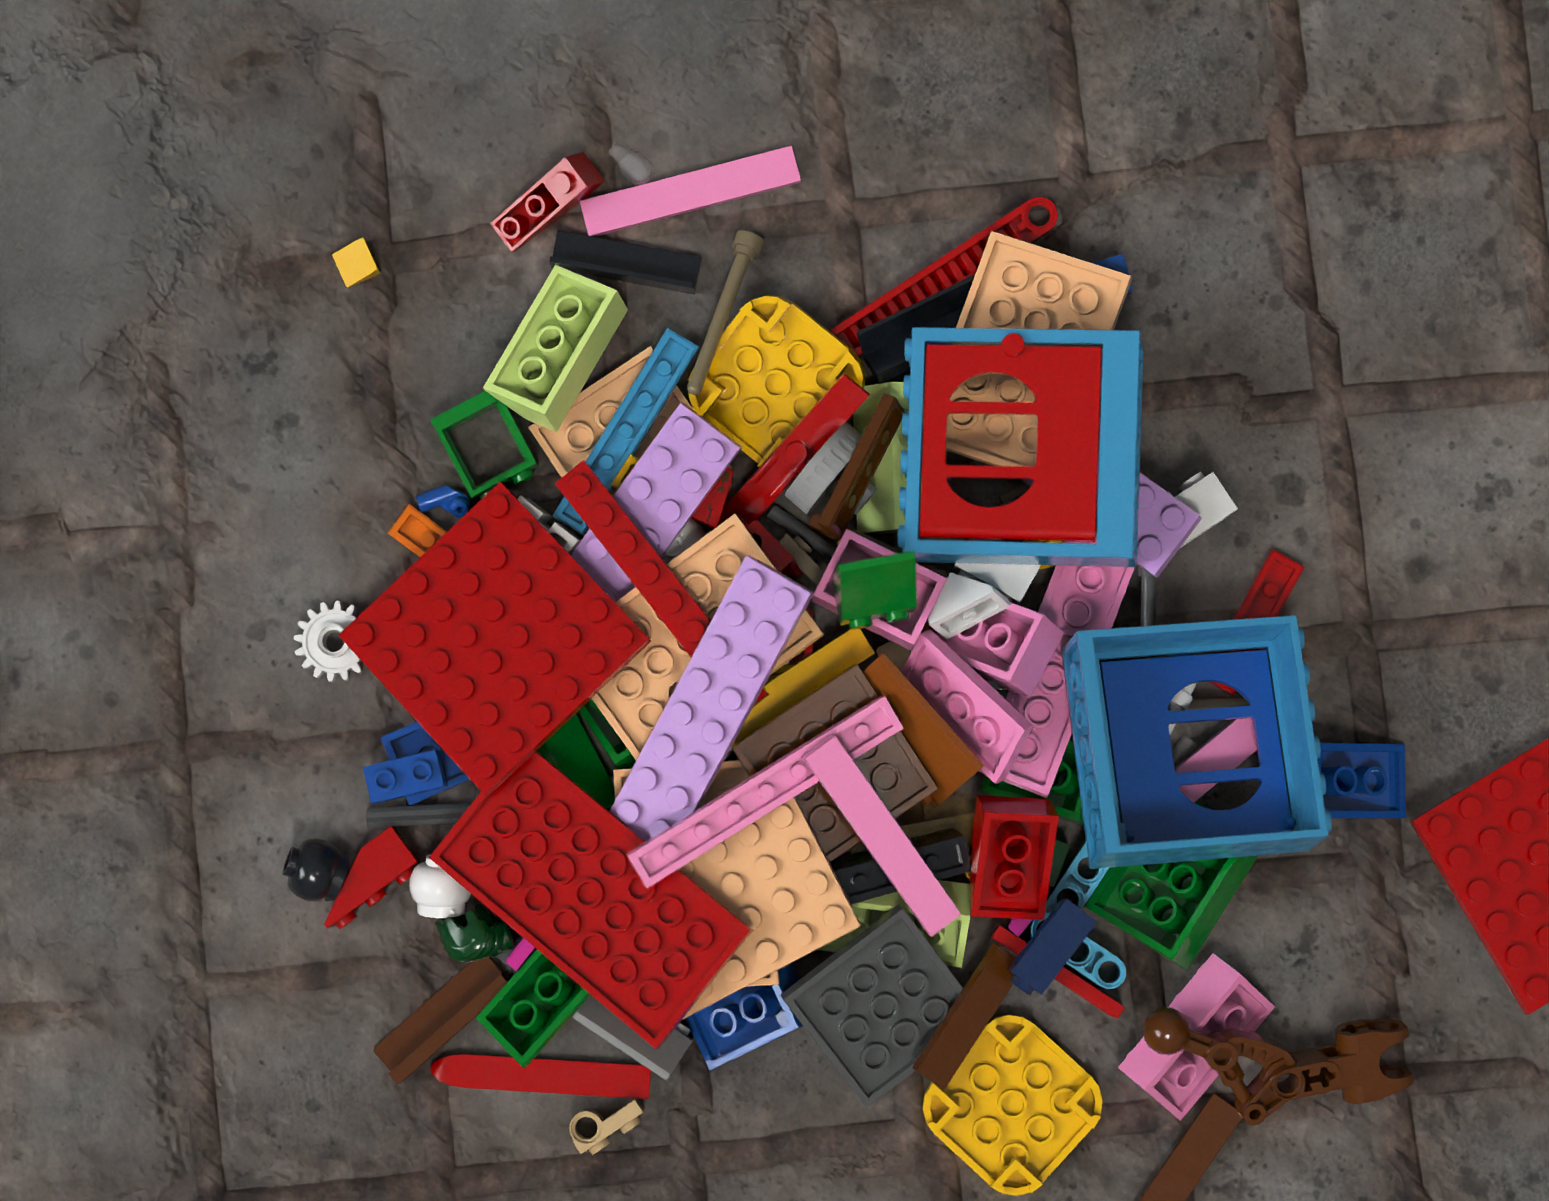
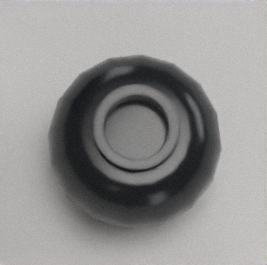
(316, 870)

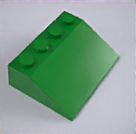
(1170, 903)

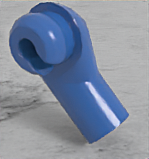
(445, 497)

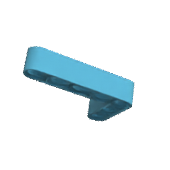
(1083, 890)

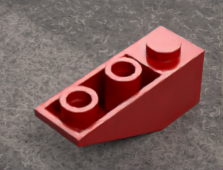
(548, 200)
(375, 868)

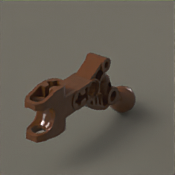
(1347, 1065)

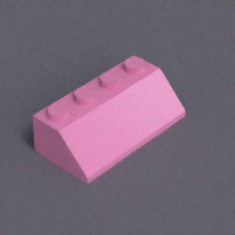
(1211, 1002)

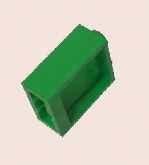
(468, 411)

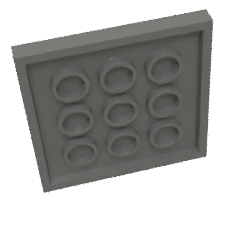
(876, 1003)

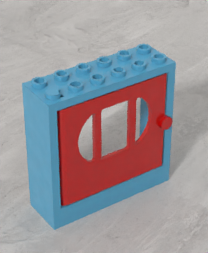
(1062, 501)

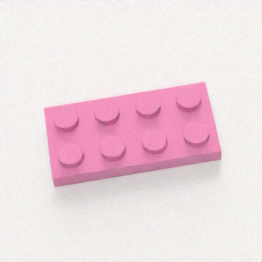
(968, 705)

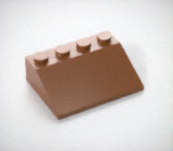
(930, 737)

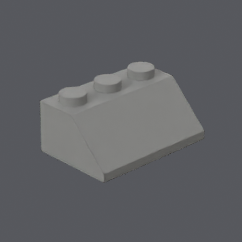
(612, 1029)

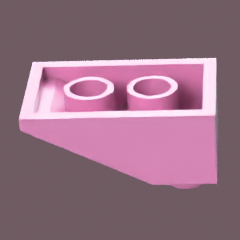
(1009, 648)

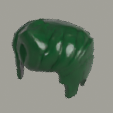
(474, 938)

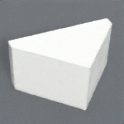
(964, 604)

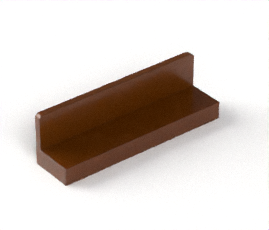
(440, 1018)

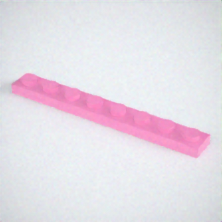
(757, 795)

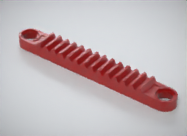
(947, 270)

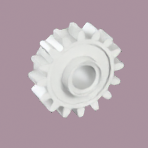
(315, 638)

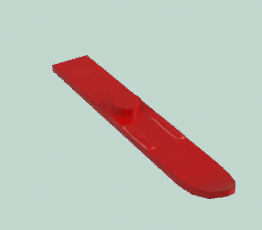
(796, 450)
(544, 1076)

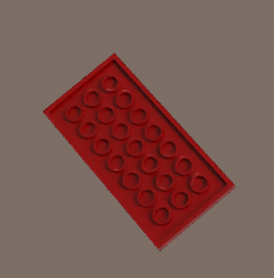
(563, 881)

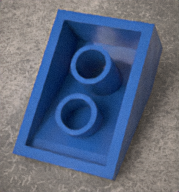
(1364, 780)
(744, 1021)

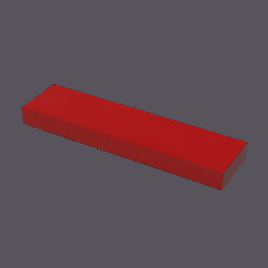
(1267, 594)
(1064, 977)

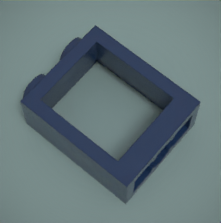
(1050, 947)

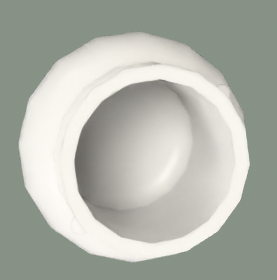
(436, 891)

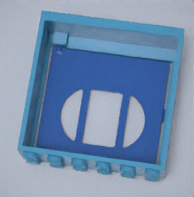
(1125, 748)

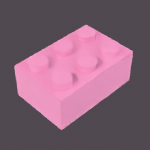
(928, 587)

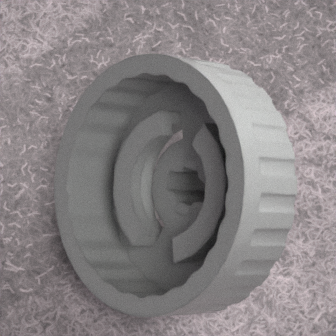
(825, 471)

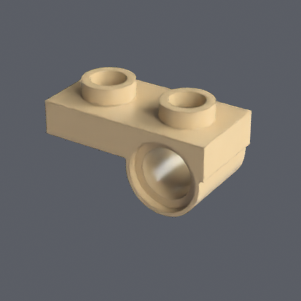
(622, 1119)

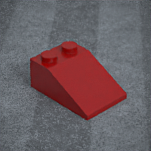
(1011, 856)

